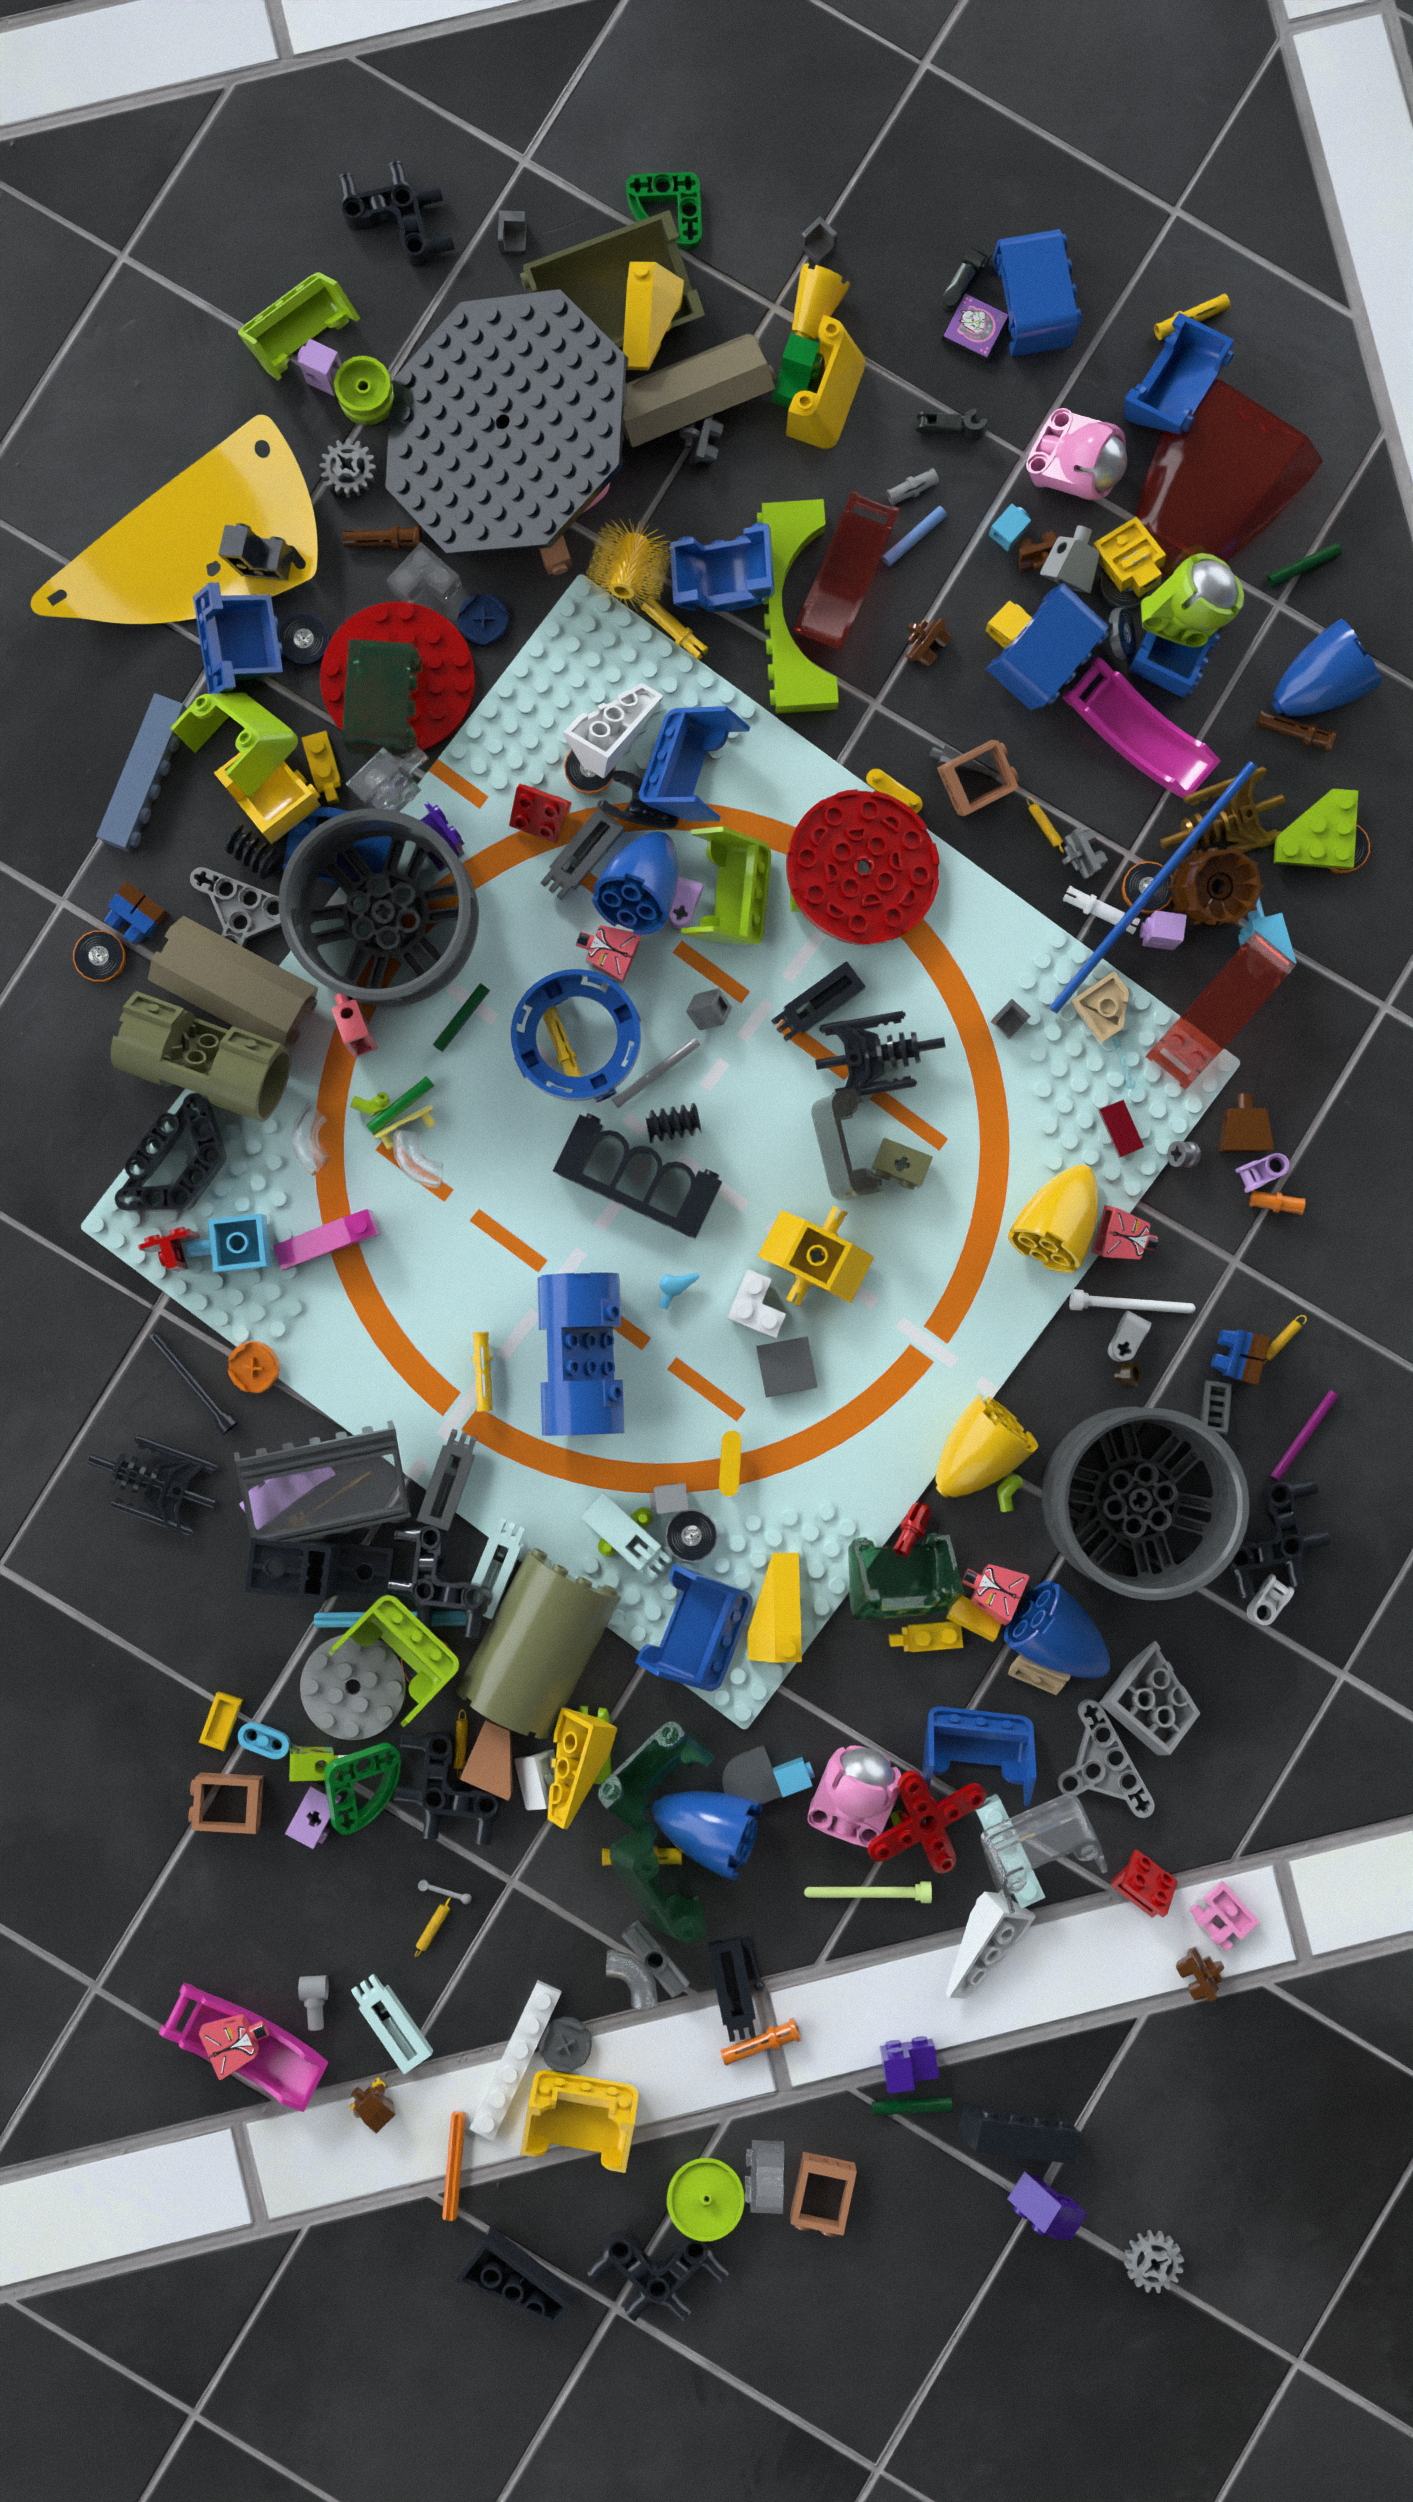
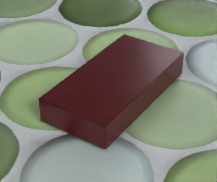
(1121, 1128)

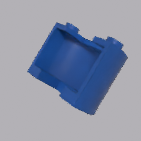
(724, 573)

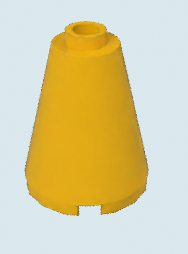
(817, 296)

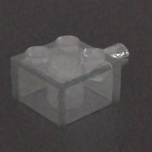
(387, 782)

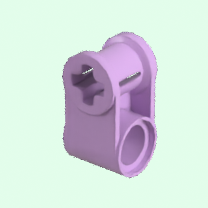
(685, 900)
(1259, 1173)

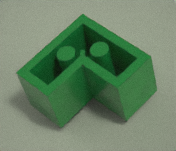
(799, 367)

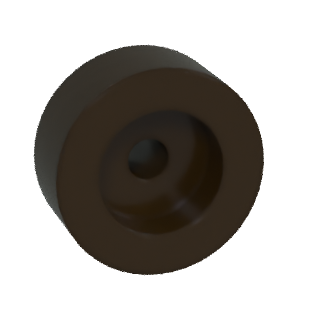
(1129, 1375)

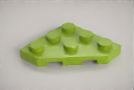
(1322, 834)

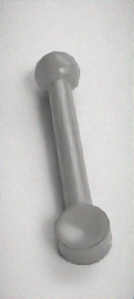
(424, 1885)

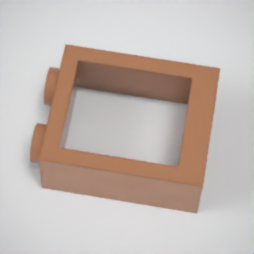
(956, 790)
(254, 1802)
(827, 2167)

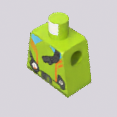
(304, 1760)

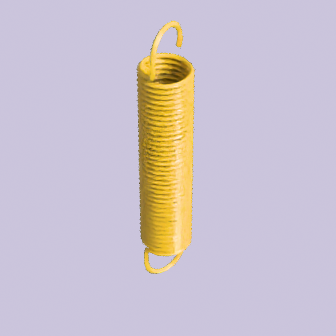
(1045, 824)
(1278, 1344)
(460, 1744)
(432, 1927)

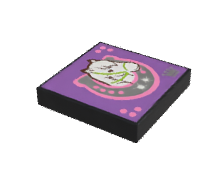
(975, 327)

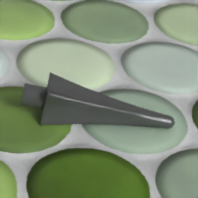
(948, 754)

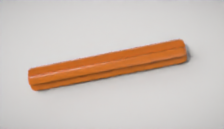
(454, 2165)

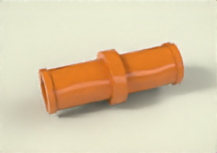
(1277, 1202)

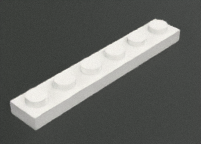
(515, 2060)

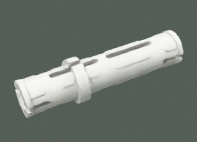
(1098, 908)

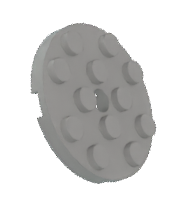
(357, 1714)

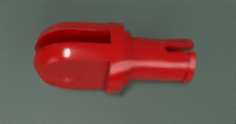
(912, 1528)

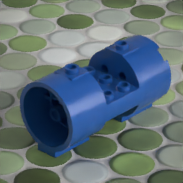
(579, 1324)

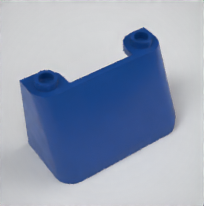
(1179, 377)

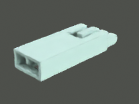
(619, 1529)
(494, 1573)
(397, 2031)

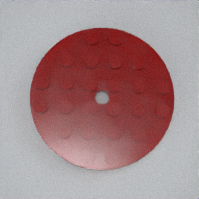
(447, 673)
(826, 876)

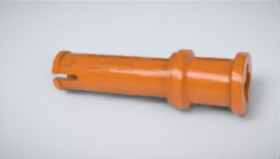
(775, 2041)

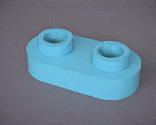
(264, 1742)

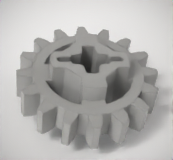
(352, 457)
(1142, 2267)

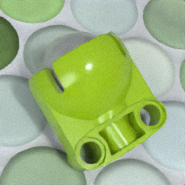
(1193, 601)

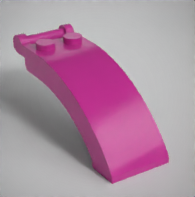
(1141, 731)
(283, 2062)

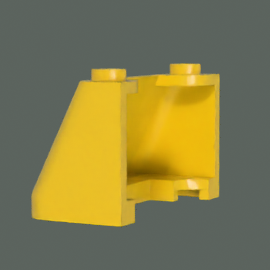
(821, 416)
(580, 2115)

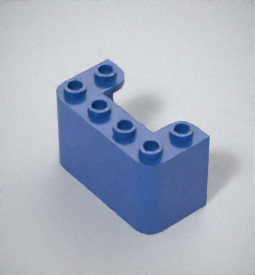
(1038, 291)
(1049, 648)
(1171, 664)

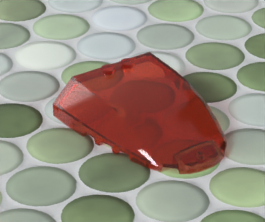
(1223, 478)

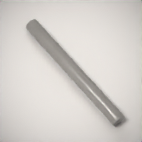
(656, 1072)

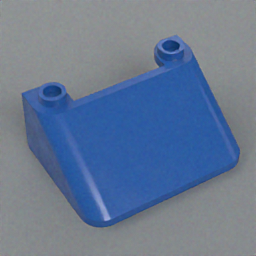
(700, 1631)

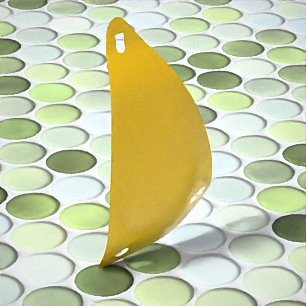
(160, 550)

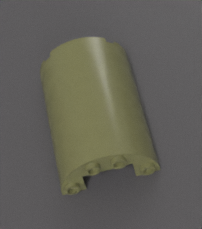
(598, 269)
(537, 1646)

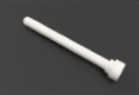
(1082, 1300)

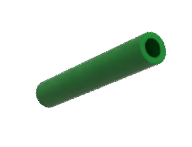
(400, 1105)

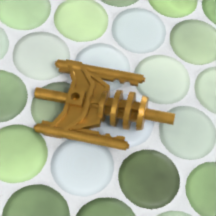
(1236, 822)

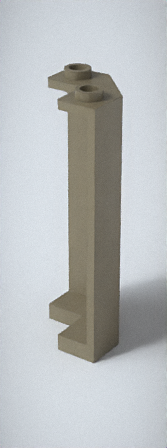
(695, 389)
(232, 982)

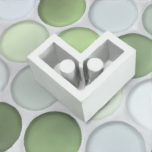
(748, 1306)

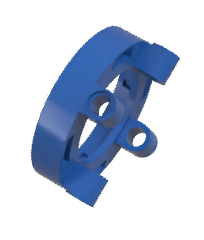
(553, 991)

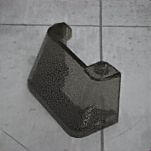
(827, 1119)

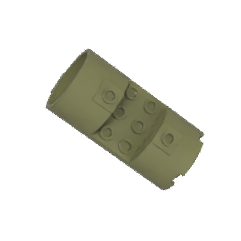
(176, 1048)

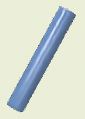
(914, 536)

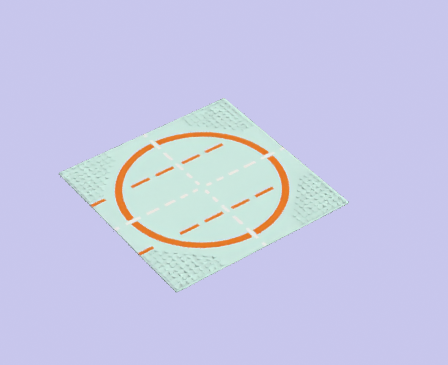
(944, 1302)

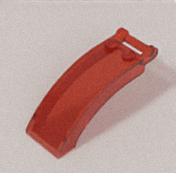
(846, 572)
(1222, 1008)

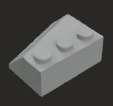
(1151, 1701)

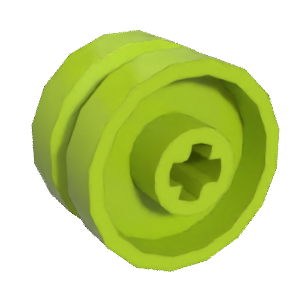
(364, 390)

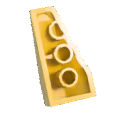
(651, 304)
(777, 1615)
(581, 1752)

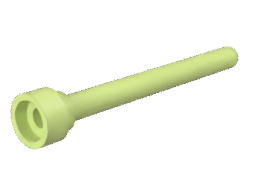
(920, 1892)

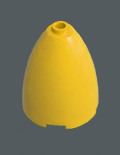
(1059, 1220)
(982, 1448)

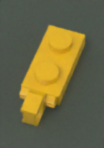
(322, 765)
(928, 1637)

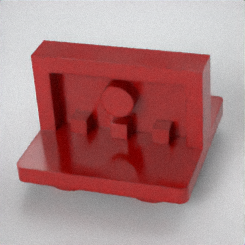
(538, 813)
(171, 1248)
(1146, 1885)

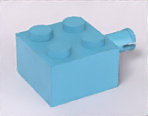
(1271, 928)
(235, 1243)

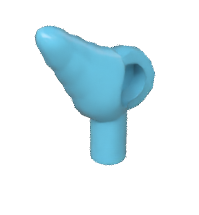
(674, 1286)

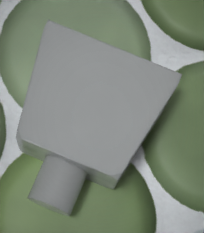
(1072, 561)

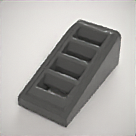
(1225, 1410)

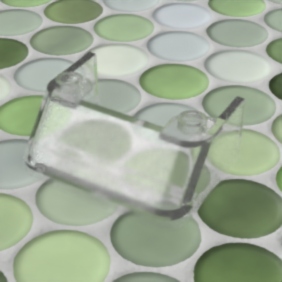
(1037, 1839)

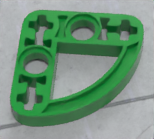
(682, 196)
(345, 1782)

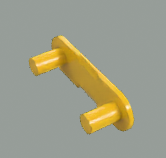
(884, 783)
(730, 1463)

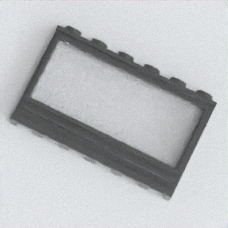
(324, 1486)

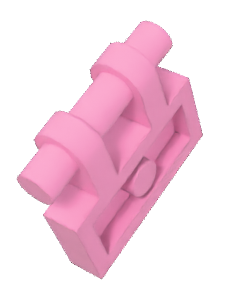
(1230, 1909)

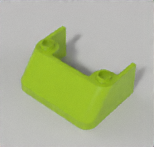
(294, 319)
(262, 742)
(740, 887)
(411, 1641)

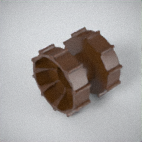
(1237, 890)

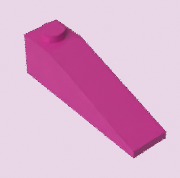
(327, 1239)

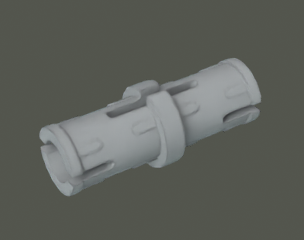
(912, 486)

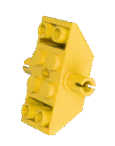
(842, 1264)

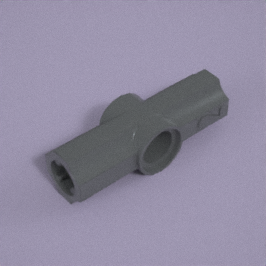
(666, 1971)

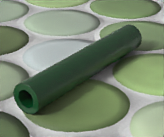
(1304, 564)
(461, 1017)
(911, 2106)

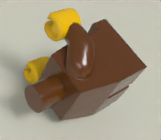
(373, 2106)

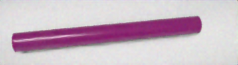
(1304, 1435)

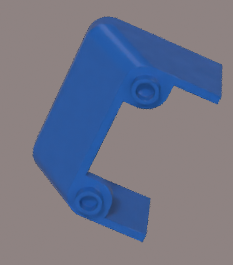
(680, 757)
(981, 1739)

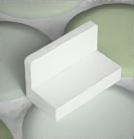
(535, 1778)

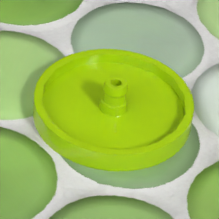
(705, 2199)

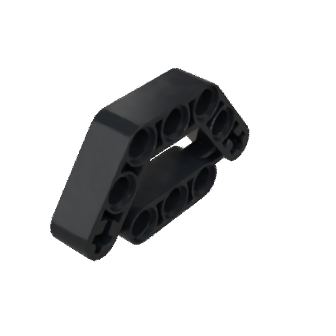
(184, 1116)

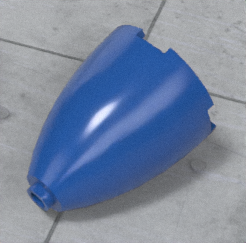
(1326, 674)
(639, 884)
(1058, 1633)
(710, 1828)

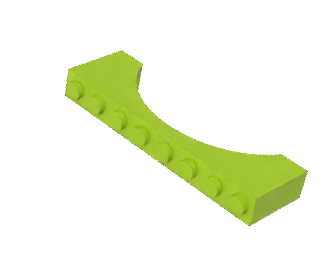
(796, 680)

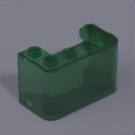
(380, 697)

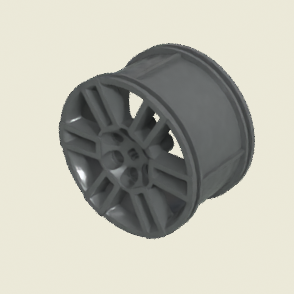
(317, 855)
(1220, 1536)

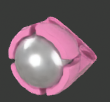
(1079, 457)
(855, 1795)

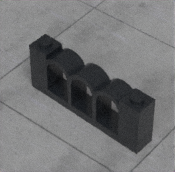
(576, 1155)

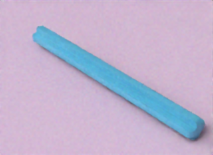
(348, 1619)

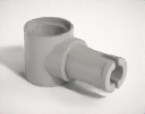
(314, 1992)

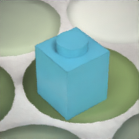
(1010, 526)
(793, 1776)

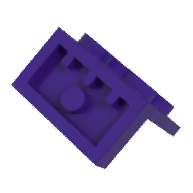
(438, 822)

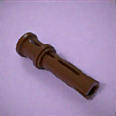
(396, 537)
(1307, 733)

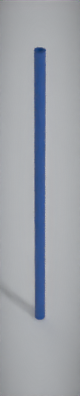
(1153, 887)

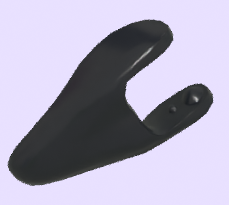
(637, 811)

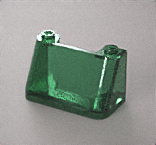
(901, 1586)
(626, 1787)
(637, 1866)

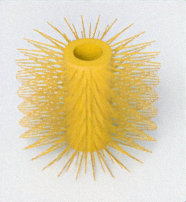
(628, 565)

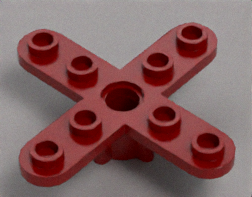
(925, 1821)

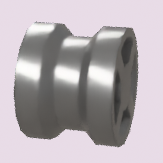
(1183, 1154)

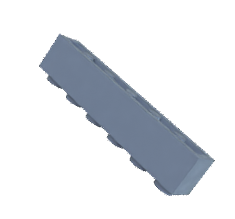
(142, 775)

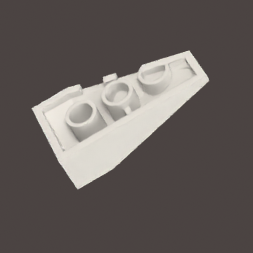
(607, 733)
(985, 1938)

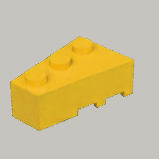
(1007, 624)

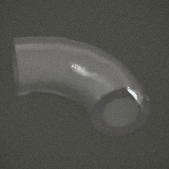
(306, 1139)
(413, 1162)
(633, 1972)

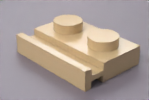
(1038, 1675)

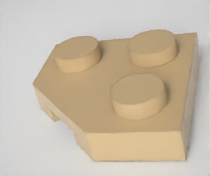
(1103, 1006)

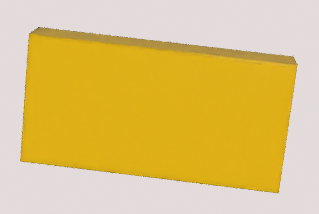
(974, 1619)
(221, 1721)

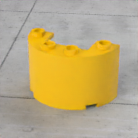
(278, 802)

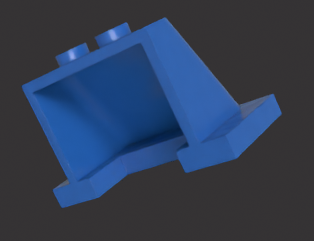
(236, 637)

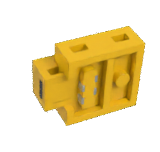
(1131, 557)

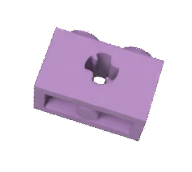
(319, 365)
(1163, 930)
(302, 1826)

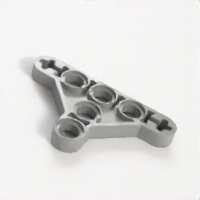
(232, 906)
(1110, 1776)

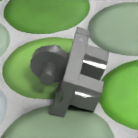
(700, 449)
(1081, 853)

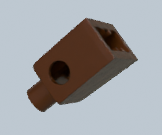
(1245, 1128)

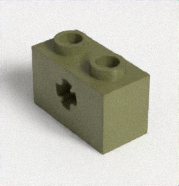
(891, 1152)

